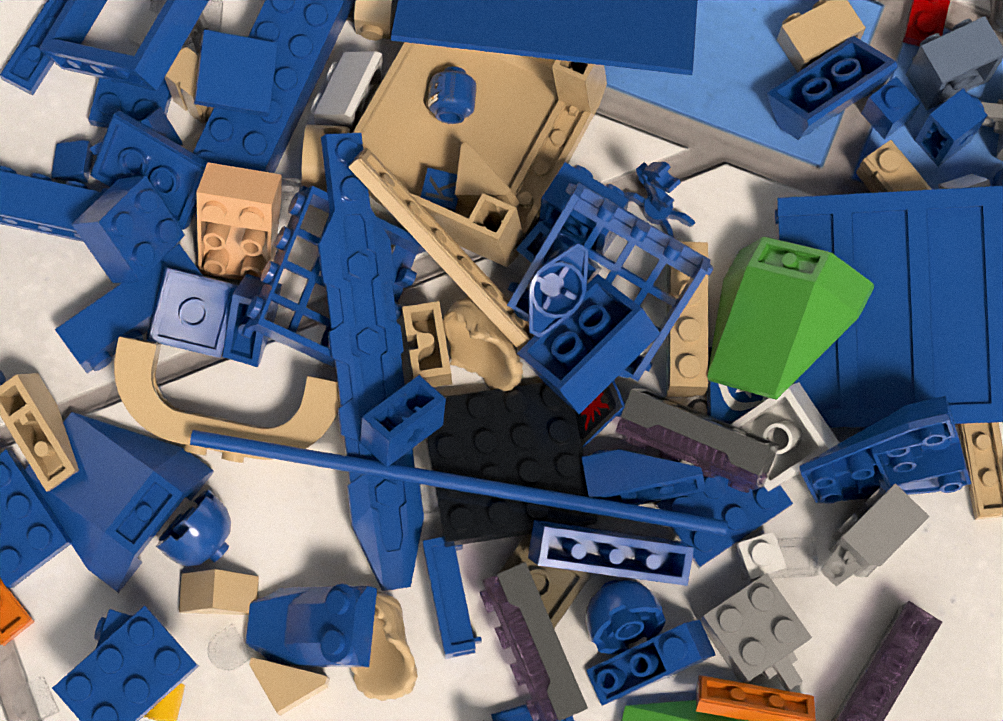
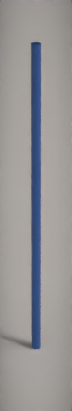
(459, 482)

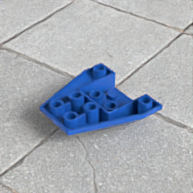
(910, 447)
(119, 494)

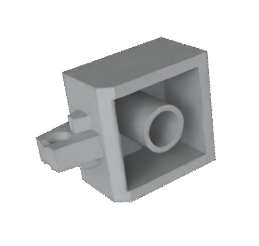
(870, 540)
(758, 633)

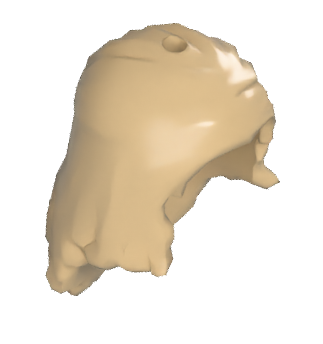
(481, 346)
(391, 665)

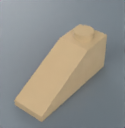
(37, 428)

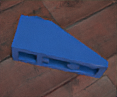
(638, 477)

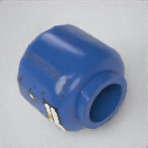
(452, 95)

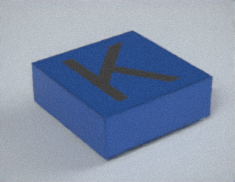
(440, 188)

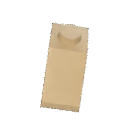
(374, 18)

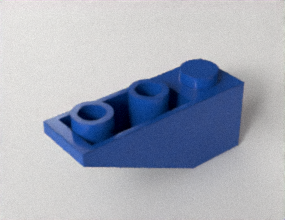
(651, 661)

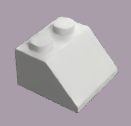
(349, 89)
(793, 425)

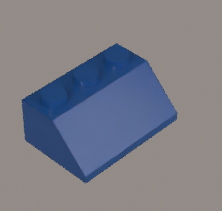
(829, 86)
(591, 345)

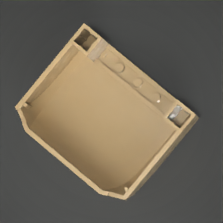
(522, 126)

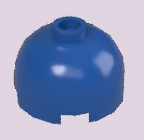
(198, 532)
(622, 615)

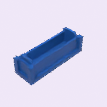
(449, 598)

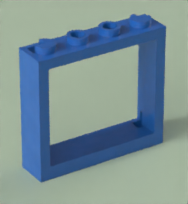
(143, 69)

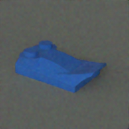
(314, 626)

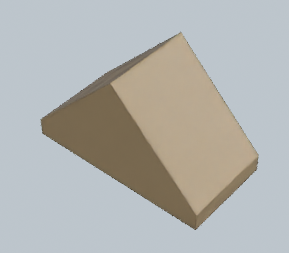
(478, 177)
(217, 592)
(287, 685)

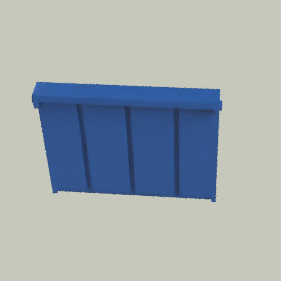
(933, 304)

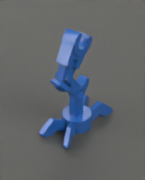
(658, 204)

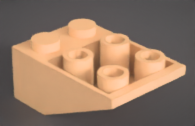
(237, 220)

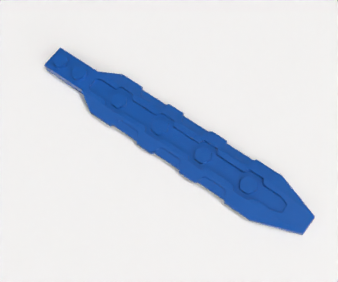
(368, 360)

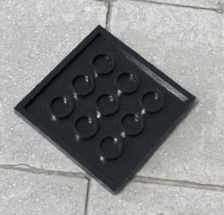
(513, 439)

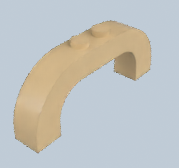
(138, 388)

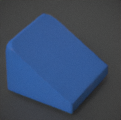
(72, 161)

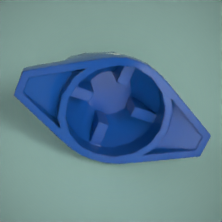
(557, 289)

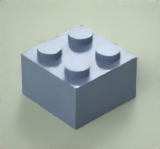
(955, 61)

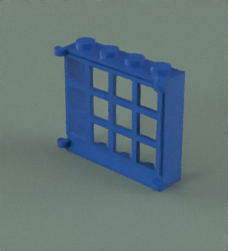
(637, 233)
(403, 256)

